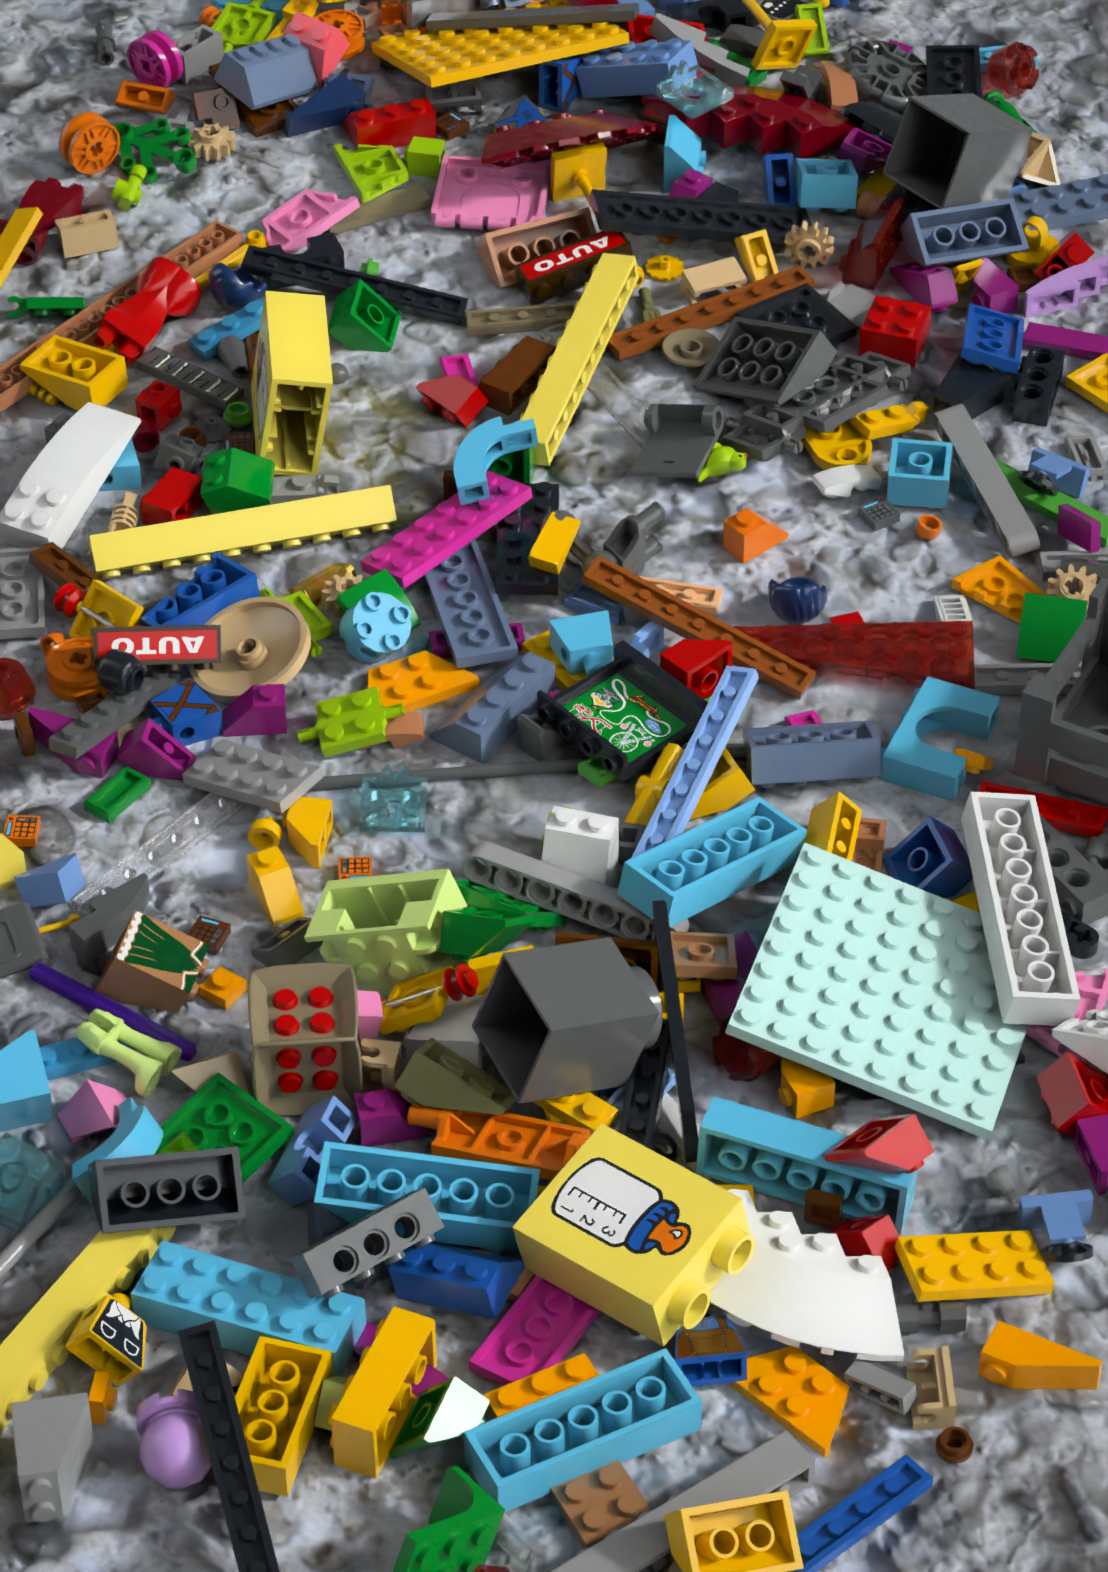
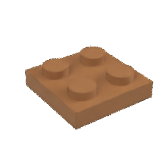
(704, 955)
(599, 1503)

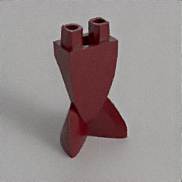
(54, 203)

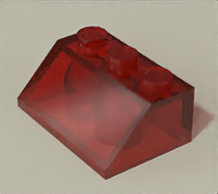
(873, 247)

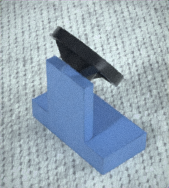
(1056, 473)
(1063, 1219)

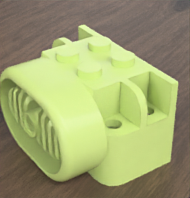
(386, 925)

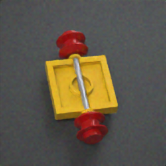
(97, 608)
(425, 996)

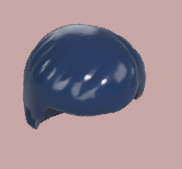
(234, 288)
(797, 599)

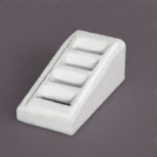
(951, 608)

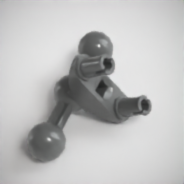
(625, 547)

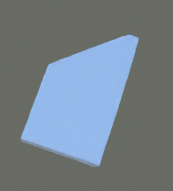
(649, 639)

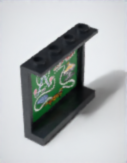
(624, 712)

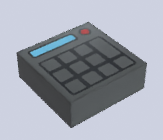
(879, 513)

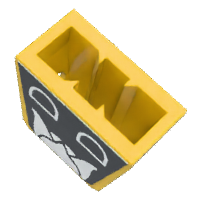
(110, 1338)

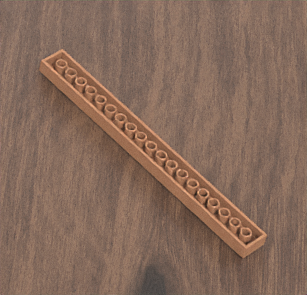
(192, 255)

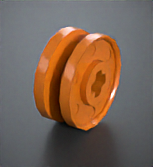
(351, 27)
(89, 143)
(71, 669)

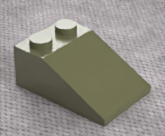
(449, 1081)

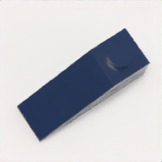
(326, 107)

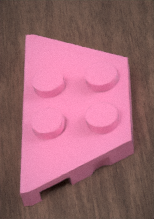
(305, 217)
(1093, 995)

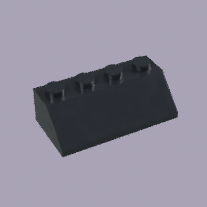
(167, 1190)

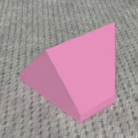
(91, 1110)

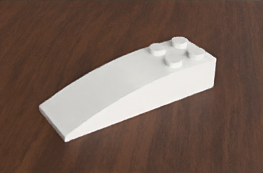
(66, 477)

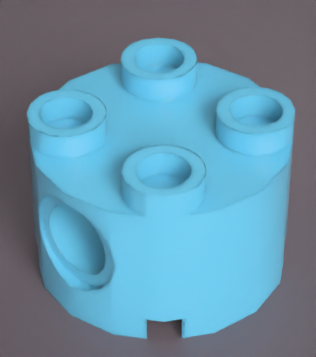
(375, 627)

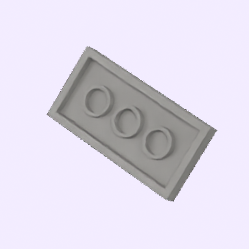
(21, 595)
(252, 776)

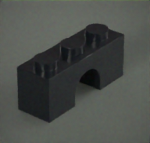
(711, 13)
(320, 248)

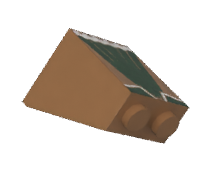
(153, 966)

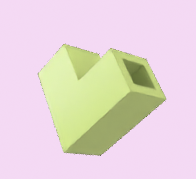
(331, 1393)

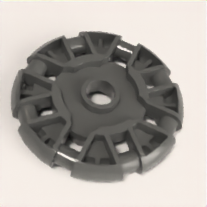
(886, 72)

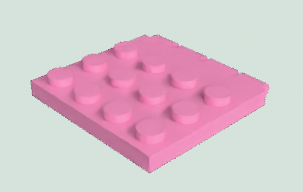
(487, 195)

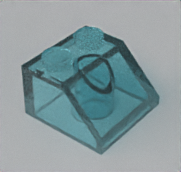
(26, 1181)

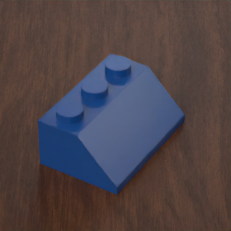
(455, 1278)

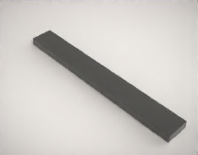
(532, 17)

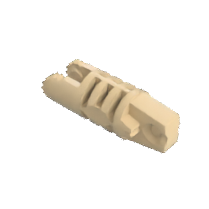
(124, 514)

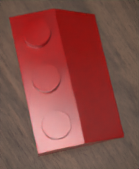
(391, 124)

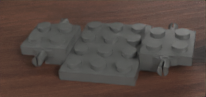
(837, 396)

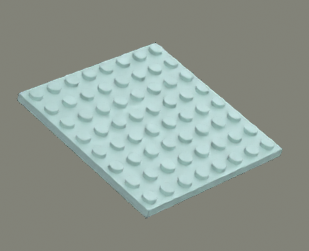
(881, 992)

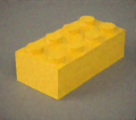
(377, 1396)
(280, 1408)

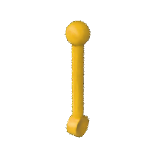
(71, 919)

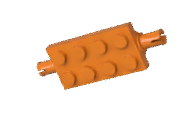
(500, 1138)

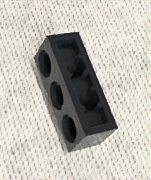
(1037, 385)

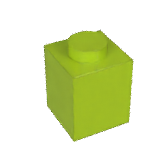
(424, 156)

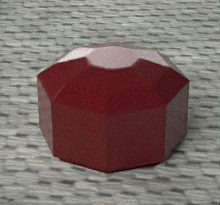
(145, 437)

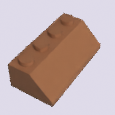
(522, 242)

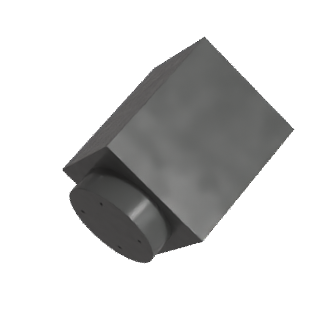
(957, 150)
(567, 1019)

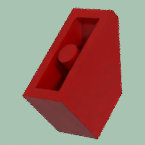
(869, 1236)

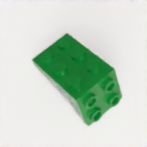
(458, 1529)

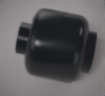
(120, 671)

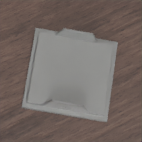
(851, 302)

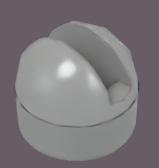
(1000, 1181)

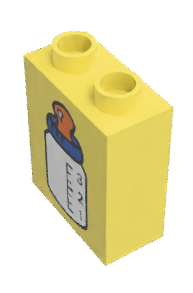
(291, 382)
(635, 1235)

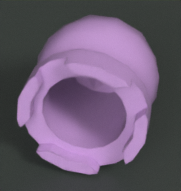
(172, 1440)

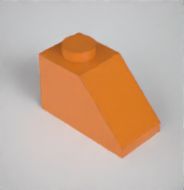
(750, 534)

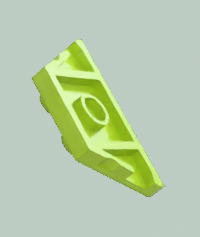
(372, 169)

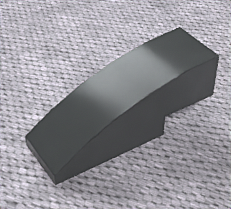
(108, 918)

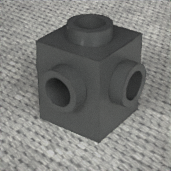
(179, 453)

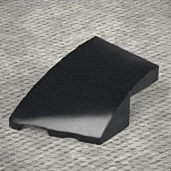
(875, 118)

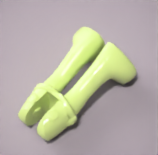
(102, 1038)

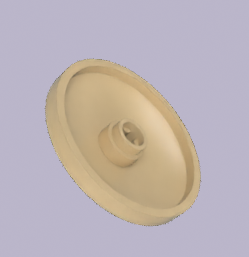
(260, 645)

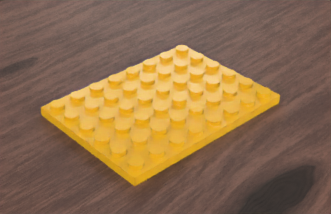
(470, 53)

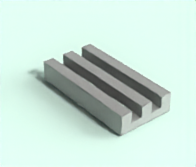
(1101, 469)

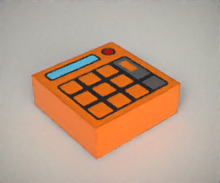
(22, 830)
(354, 867)

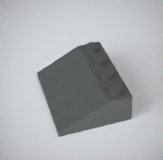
(765, 361)

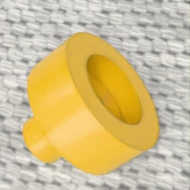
(265, 833)

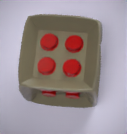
(304, 1036)

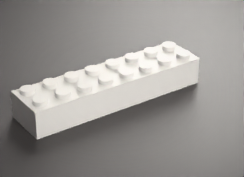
(1019, 909)

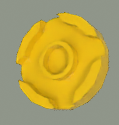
(1038, 241)

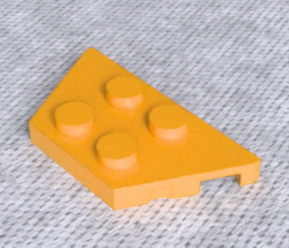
(420, 681)
(796, 1394)

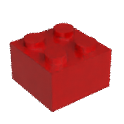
(896, 329)

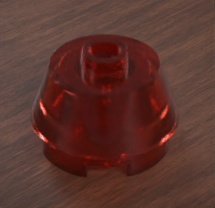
(1013, 68)
(16, 688)
(739, 1057)

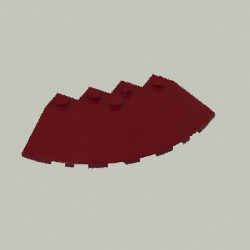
(766, 121)
(564, 132)

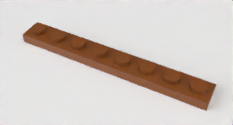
(704, 313)
(696, 624)

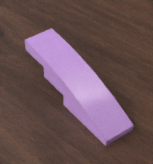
(1066, 287)

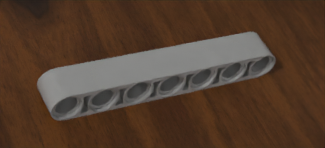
(987, 481)
(558, 895)

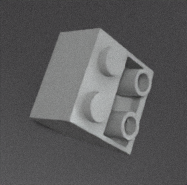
(199, 51)

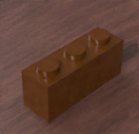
(516, 375)

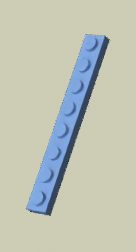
(699, 757)

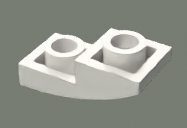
(842, 479)

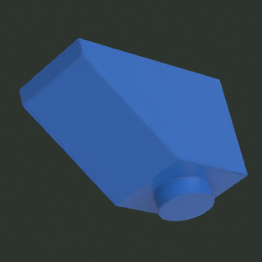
(779, 179)

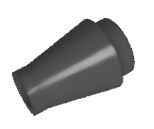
(233, 354)

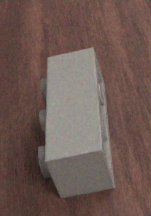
(881, 1386)

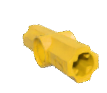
(652, 786)

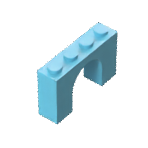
(933, 708)

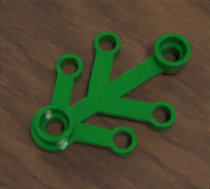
(129, 136)

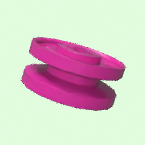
(155, 59)

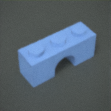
(299, 1165)

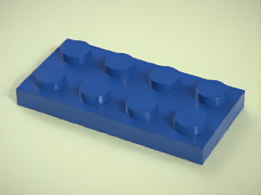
(992, 339)

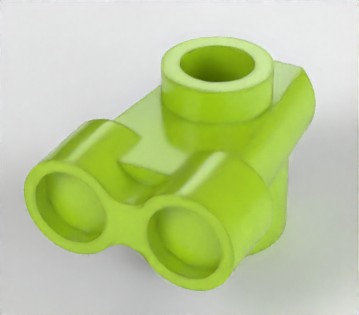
(129, 191)

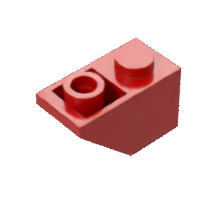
(1065, 254)
(453, 396)

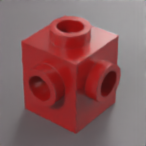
(158, 404)

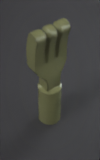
(649, 312)

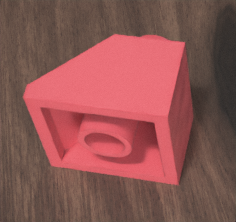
(323, 41)

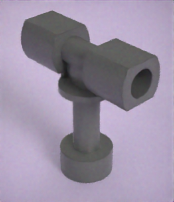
(947, 1315)

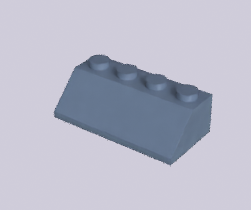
(268, 71)
(964, 233)
(493, 708)
(812, 753)

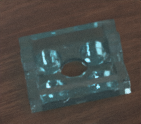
(693, 81)
(390, 788)

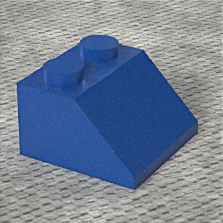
(931, 859)

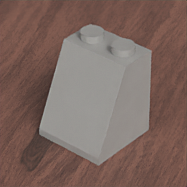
(51, 1452)

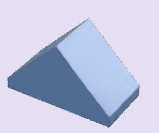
(51, 882)

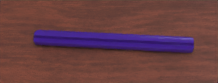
(92, 999)

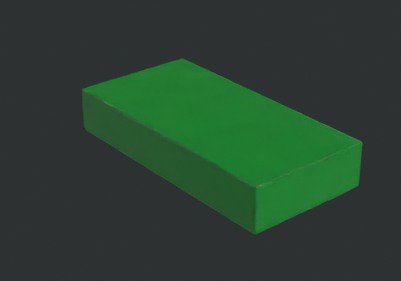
(117, 794)

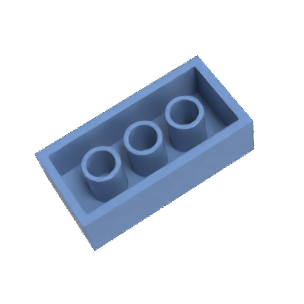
(632, 67)

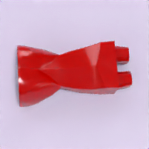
(137, 321)

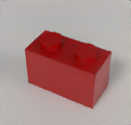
(172, 498)

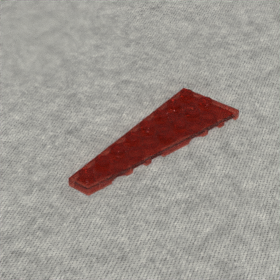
(879, 649)

